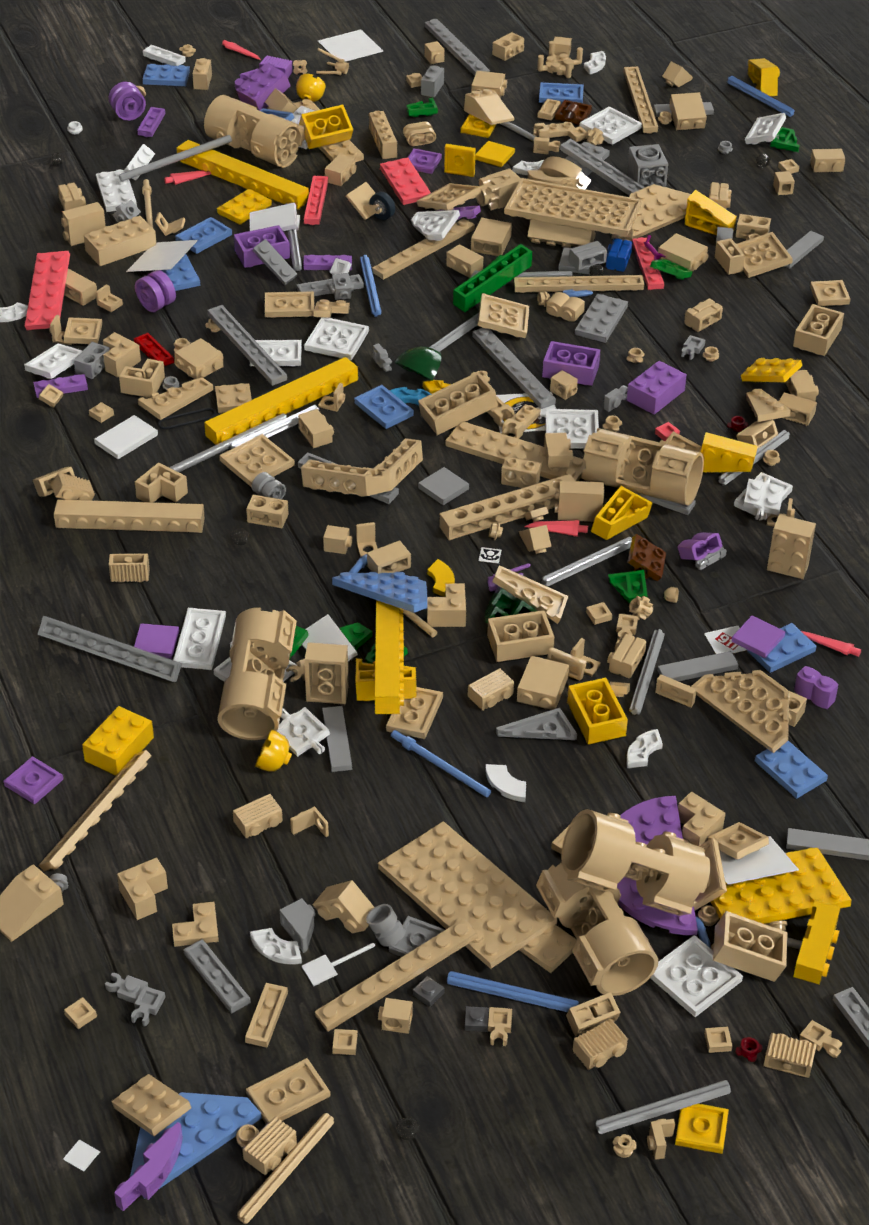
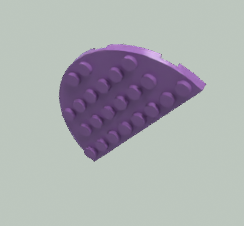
(650, 820)

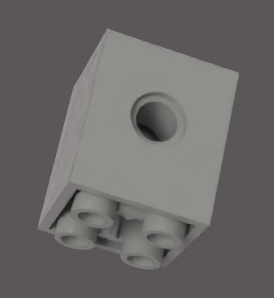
(647, 165)

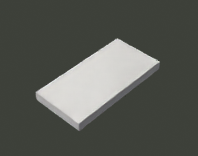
(200, 638)

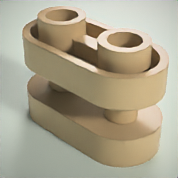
(419, 133)

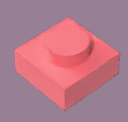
(665, 431)

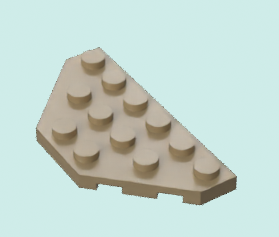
(658, 209)
(750, 702)

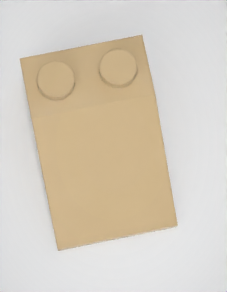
(487, 107)
(27, 902)

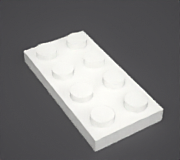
(113, 190)

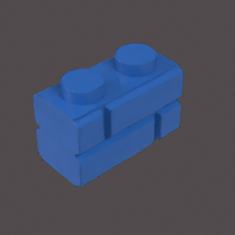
(618, 254)

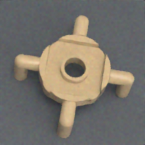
(561, 64)

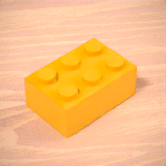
(326, 126)
(597, 710)
(117, 740)

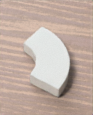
(596, 63)
(523, 167)
(13, 312)
(642, 747)
(505, 783)
(275, 948)

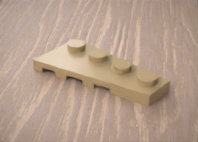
(175, 398)
(532, 593)

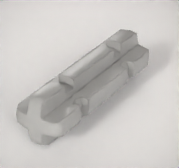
(710, 558)

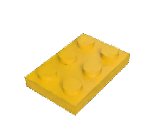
(241, 205)
(771, 370)

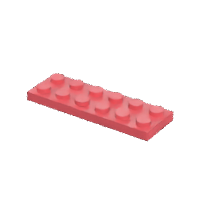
(47, 289)

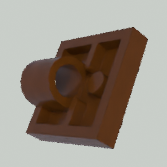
(573, 112)
(646, 557)

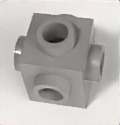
(126, 211)
(341, 286)

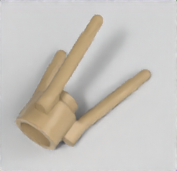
(341, 66)

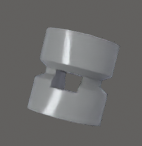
(268, 486)
(385, 925)

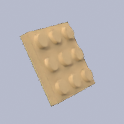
(449, 196)
(763, 254)
(503, 316)
(256, 457)

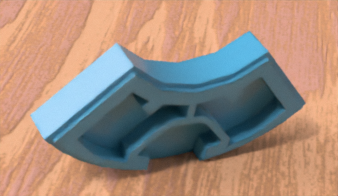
(409, 396)

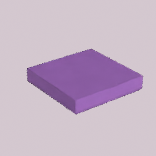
(424, 160)
(758, 636)
(157, 639)
(33, 780)

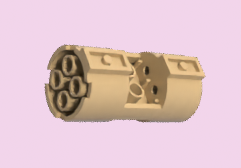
(261, 133)
(643, 466)
(255, 688)
(604, 850)
(608, 944)

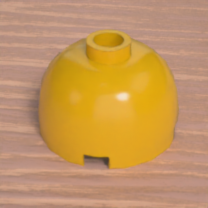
(310, 87)
(274, 752)

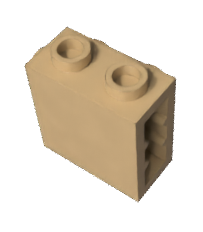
(490, 80)
(198, 359)

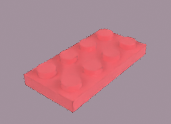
(404, 180)

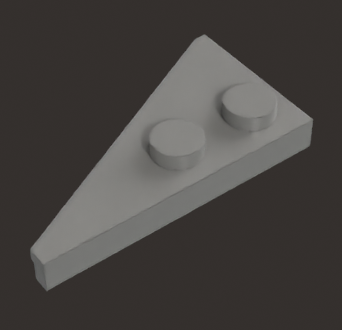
(546, 725)

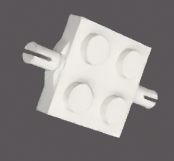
(763, 497)
(303, 731)

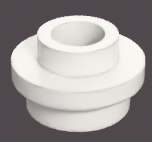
(74, 127)

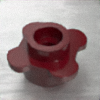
(737, 423)
(753, 1045)

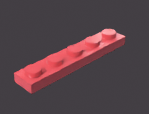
(316, 200)
(644, 256)

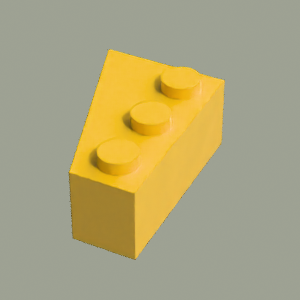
(764, 75)
(706, 214)
(726, 454)
(620, 513)
(366, 681)
(817, 943)

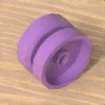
(127, 101)
(155, 290)

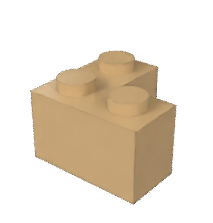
(121, 354)
(142, 381)
(161, 482)
(448, 610)
(699, 819)
(140, 885)
(347, 904)

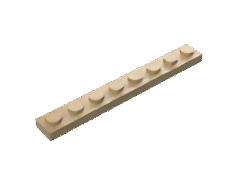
(640, 99)
(421, 250)
(578, 283)
(91, 815)
(395, 975)

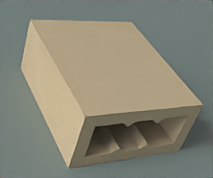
(687, 111)
(82, 221)
(491, 237)
(684, 252)
(579, 500)
(542, 683)

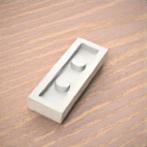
(163, 56)
(140, 159)

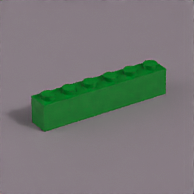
(492, 277)

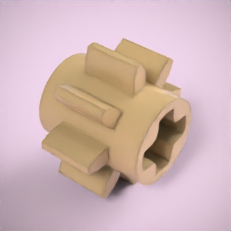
(594, 136)
(641, 607)

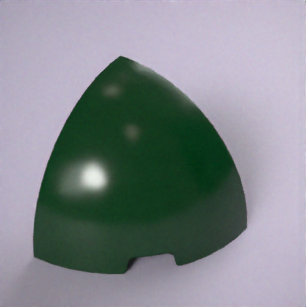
(420, 360)
(505, 604)

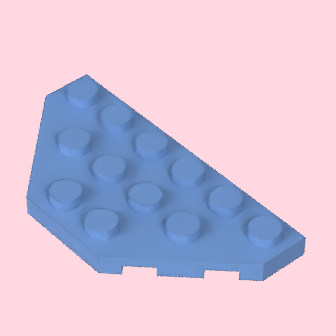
(391, 588)
(205, 1128)

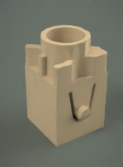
(497, 189)

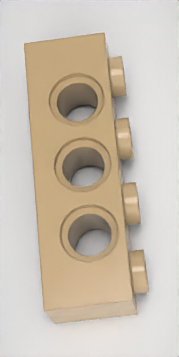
(383, 134)

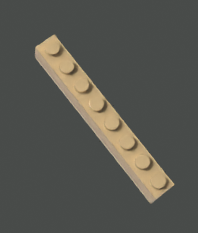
(129, 516)

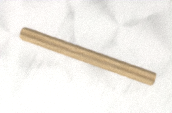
(285, 1168)

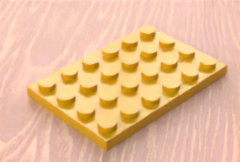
(787, 893)

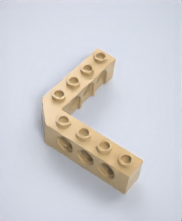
(364, 480)

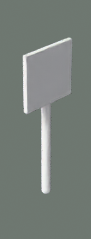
(322, 969)

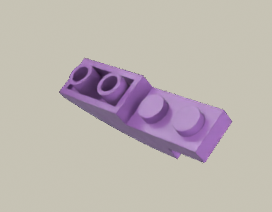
(158, 1163)

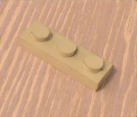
(266, 1015)

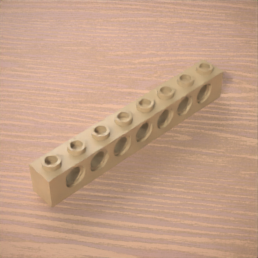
(500, 508)

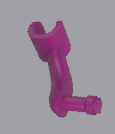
(657, 256)

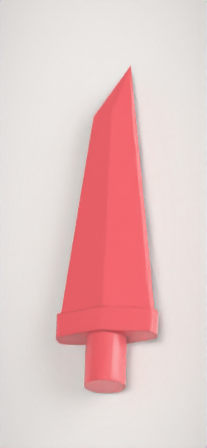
(233, 46)
(177, 178)
(563, 527)
(845, 648)

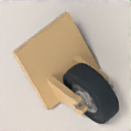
(371, 203)

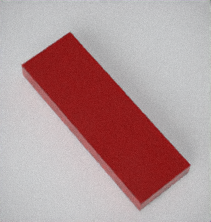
(153, 349)

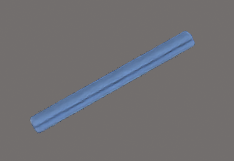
(760, 96)
(370, 285)
(510, 991)

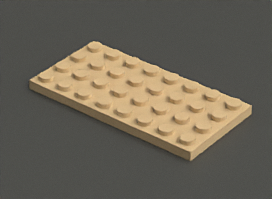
(573, 207)
(458, 883)

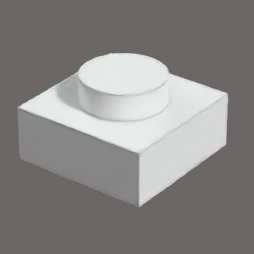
(340, 266)

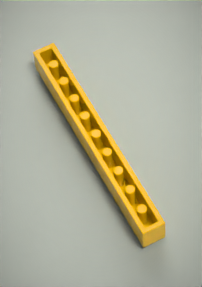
(246, 175)
(281, 400)
(389, 659)

